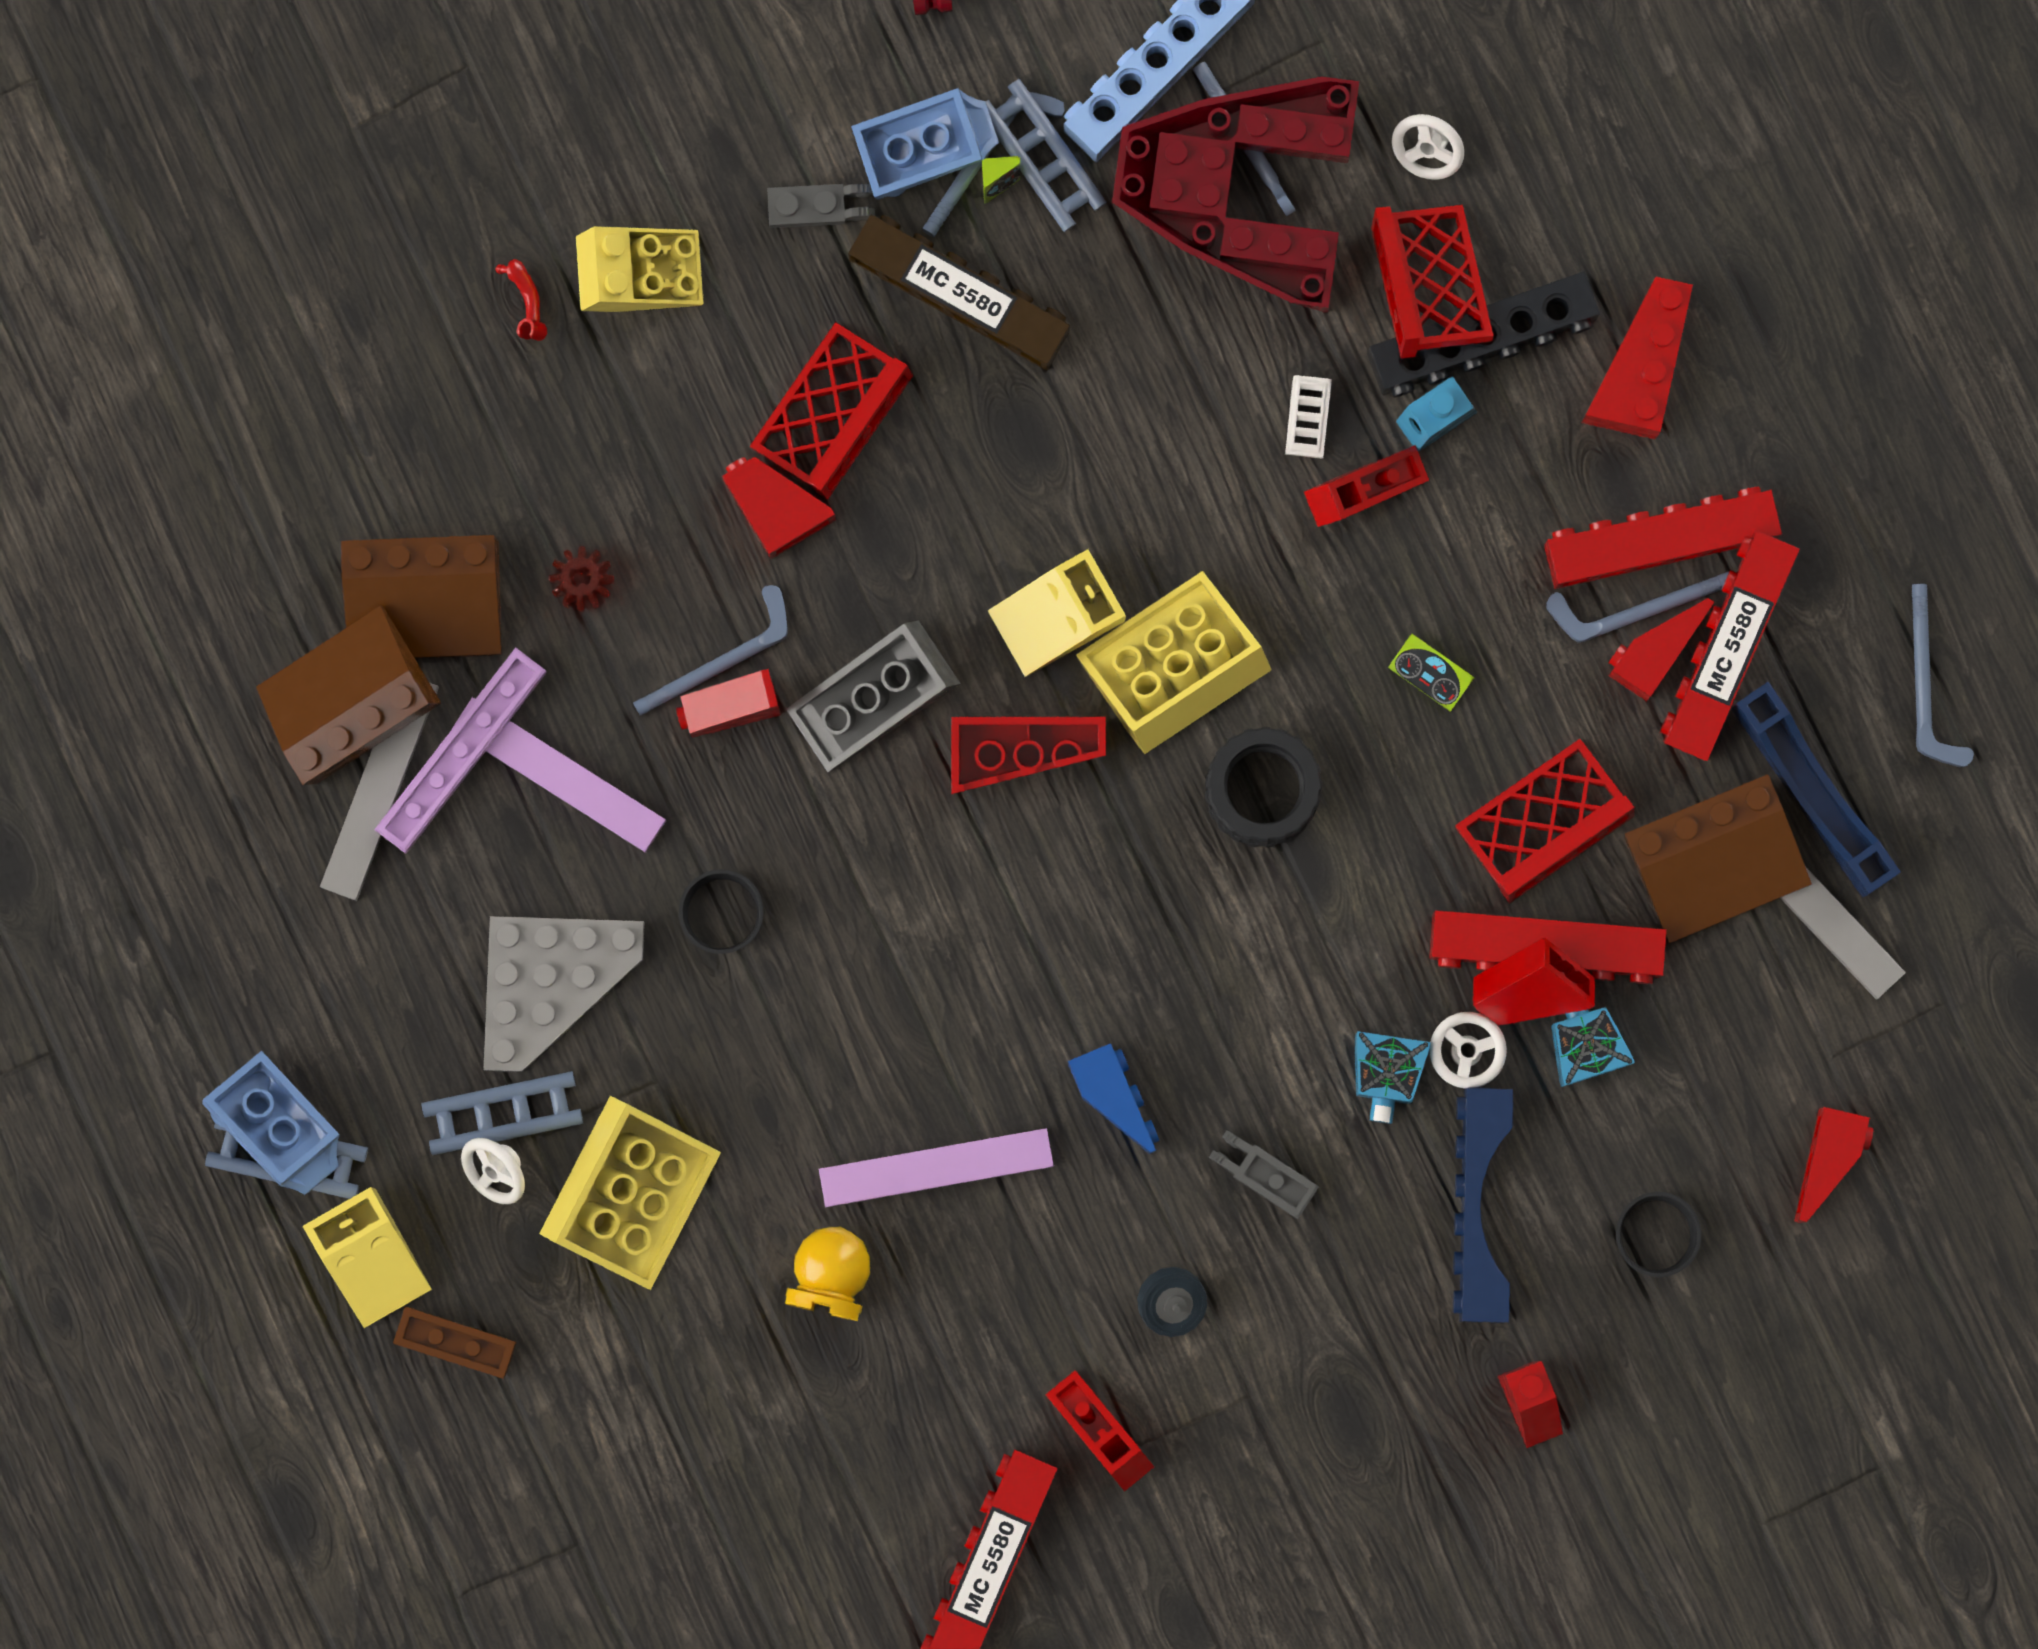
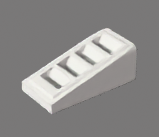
(1313, 384)

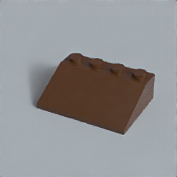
(433, 588)
(346, 697)
(1718, 858)

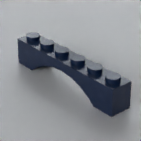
(1835, 822)
(1483, 1288)

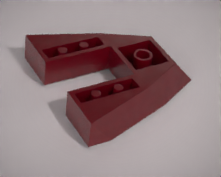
(1180, 169)

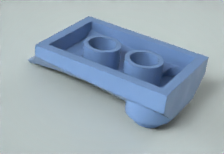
(924, 141)
(275, 1125)

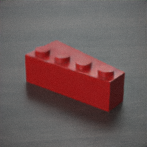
(1641, 373)
(1012, 747)

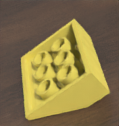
(1174, 662)
(630, 1193)

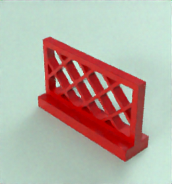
(1401, 291)
(861, 421)
(1563, 848)

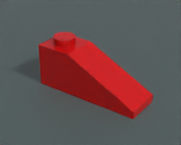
(1366, 486)
(1654, 652)
(1833, 1151)
(1100, 1430)

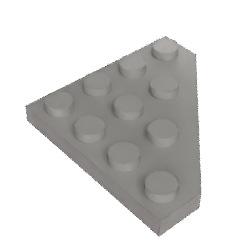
(547, 978)

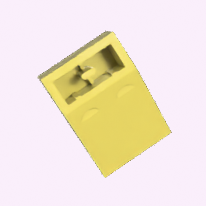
(638, 269)
(1057, 613)
(367, 1257)

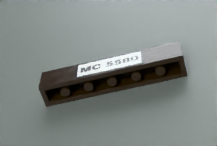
(960, 292)

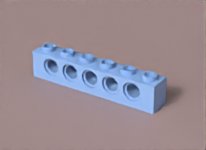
(1099, 137)

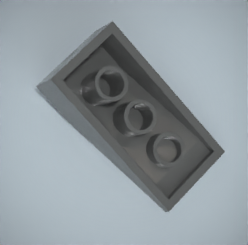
(873, 695)

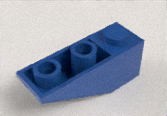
(1105, 1088)

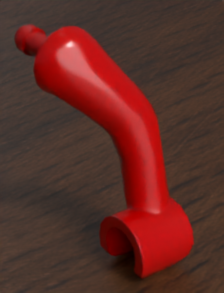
(530, 326)

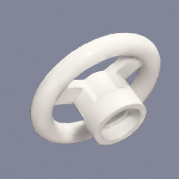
(1432, 140)
(1462, 1078)
(499, 1164)

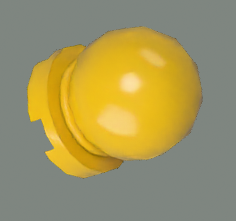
(830, 1271)

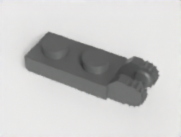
(816, 205)
(1268, 1176)

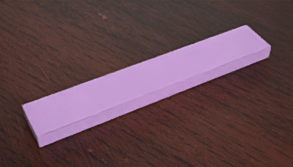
(460, 750)
(575, 785)
(936, 1167)

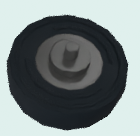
(1172, 1301)

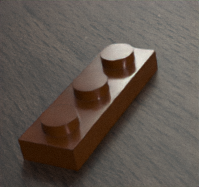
(454, 1342)

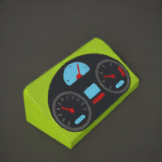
(999, 175)
(1431, 672)

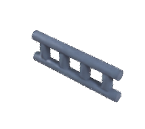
(1066, 160)
(518, 1094)
(337, 1186)

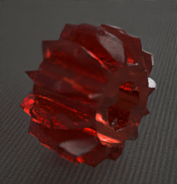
(579, 566)

